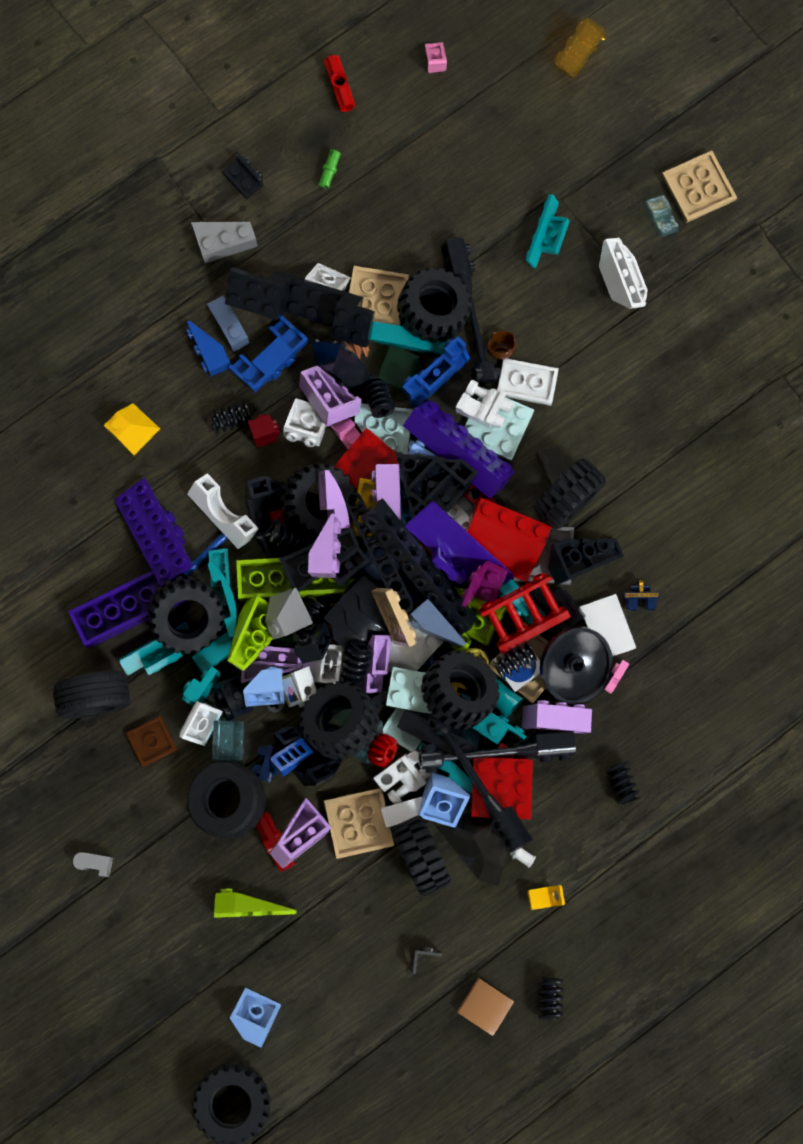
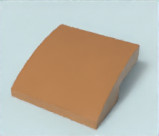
(485, 1006)

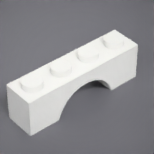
(207, 496)

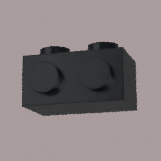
(313, 642)

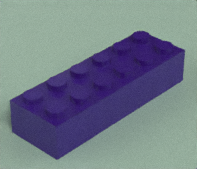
(454, 442)
(115, 610)

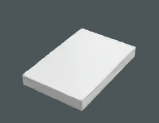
(527, 381)
(608, 620)

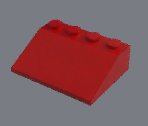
(508, 536)

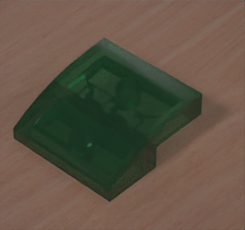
(399, 366)

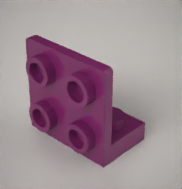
(485, 583)

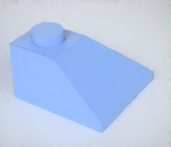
(265, 688)
(443, 800)
(254, 1016)

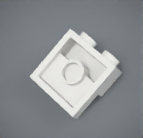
(304, 424)

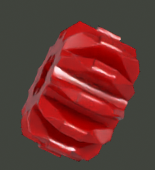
(382, 750)

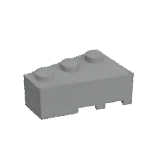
(223, 238)

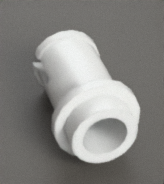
(523, 856)

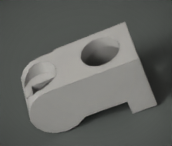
(86, 860)

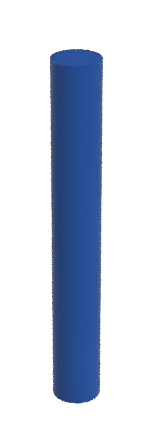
(205, 554)

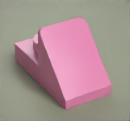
(435, 57)
(346, 432)

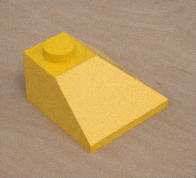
(131, 428)

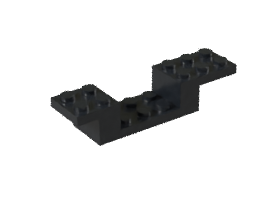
(302, 298)

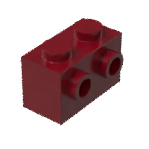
(264, 430)

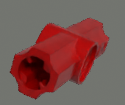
(342, 92)
(270, 836)

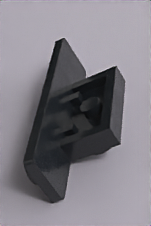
(562, 599)

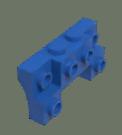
(273, 359)
(441, 369)

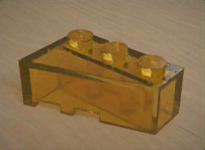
(580, 47)

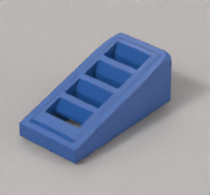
(290, 765)

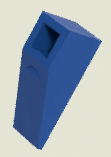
(212, 352)

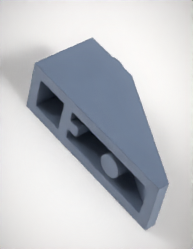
(228, 324)
(431, 622)

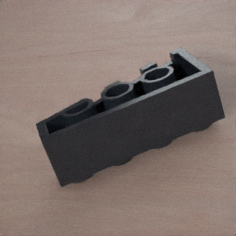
(296, 563)

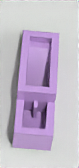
(332, 498)
(378, 664)

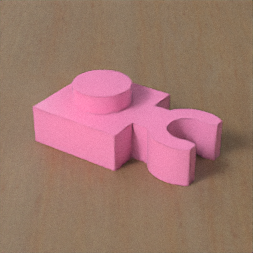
(617, 671)

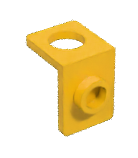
(545, 897)

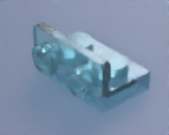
(228, 740)

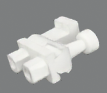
(487, 410)
(405, 771)

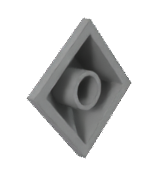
(286, 614)

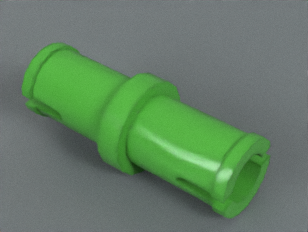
(329, 169)

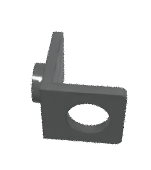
(426, 951)

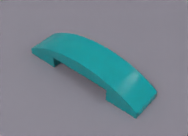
(217, 578)

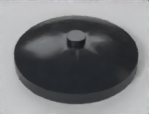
(576, 665)

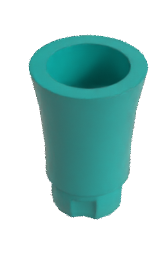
(508, 700)

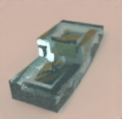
(662, 216)

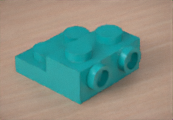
(198, 691)

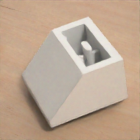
(328, 668)

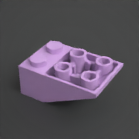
(324, 551)

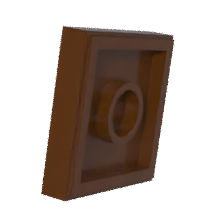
(151, 741)

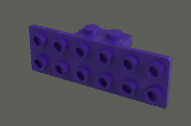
(154, 532)
(450, 544)

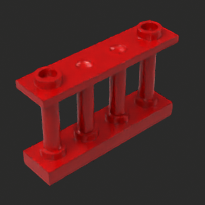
(540, 623)

